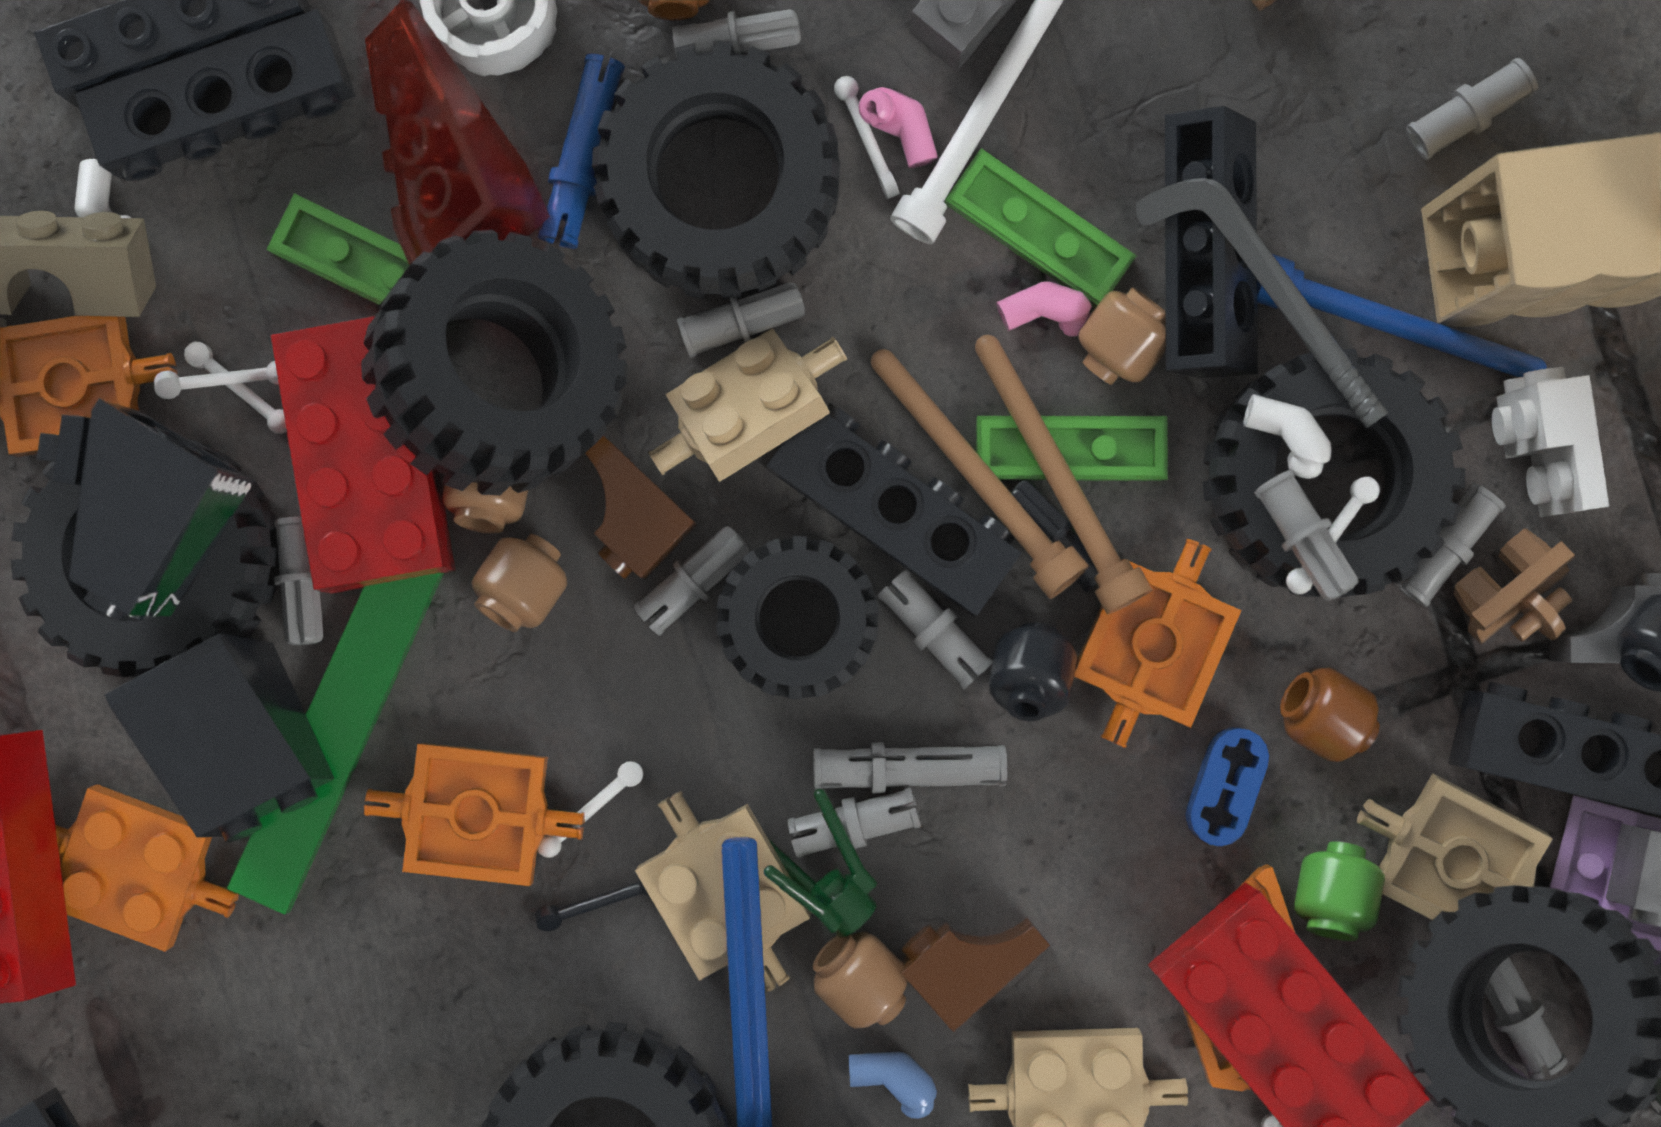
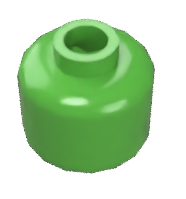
(1339, 892)

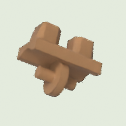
(1537, 571)

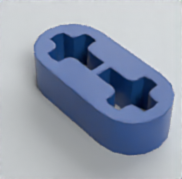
(1242, 790)

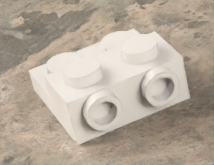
(1558, 427)

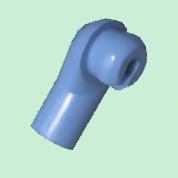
(900, 1075)

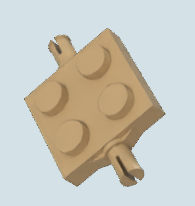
(747, 404)
(1452, 848)
(690, 888)
(1077, 1081)

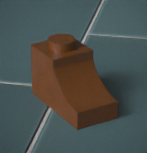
(639, 518)
(965, 971)

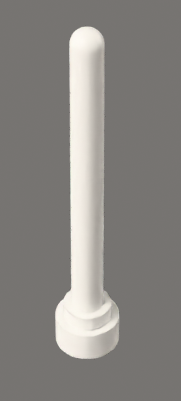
(923, 210)

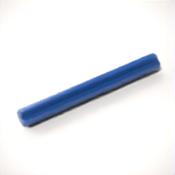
(746, 982)

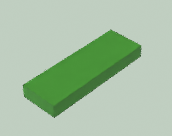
(1039, 228)
(338, 250)
(1091, 445)

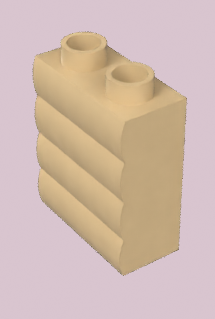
(1548, 232)

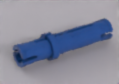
(574, 177)

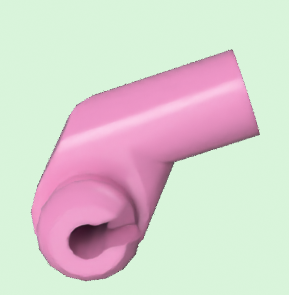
(902, 118)
(1048, 300)

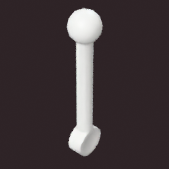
(846, 89)
(201, 356)
(169, 384)
(1362, 492)
(628, 775)

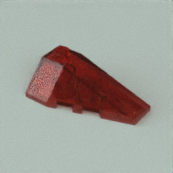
(445, 147)

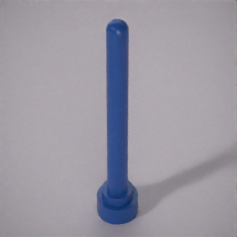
(1405, 325)

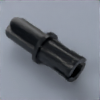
(1054, 525)

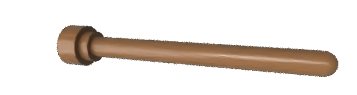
(1052, 562)
(1116, 579)

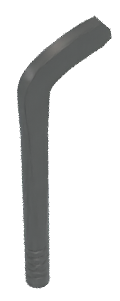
(1226, 214)

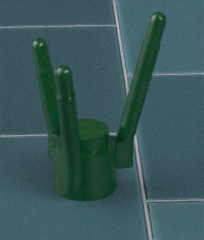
(836, 898)

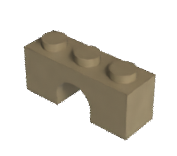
(96, 256)

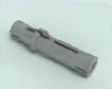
(898, 767)

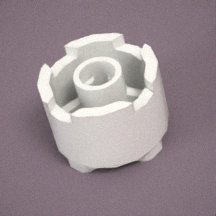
(492, 39)

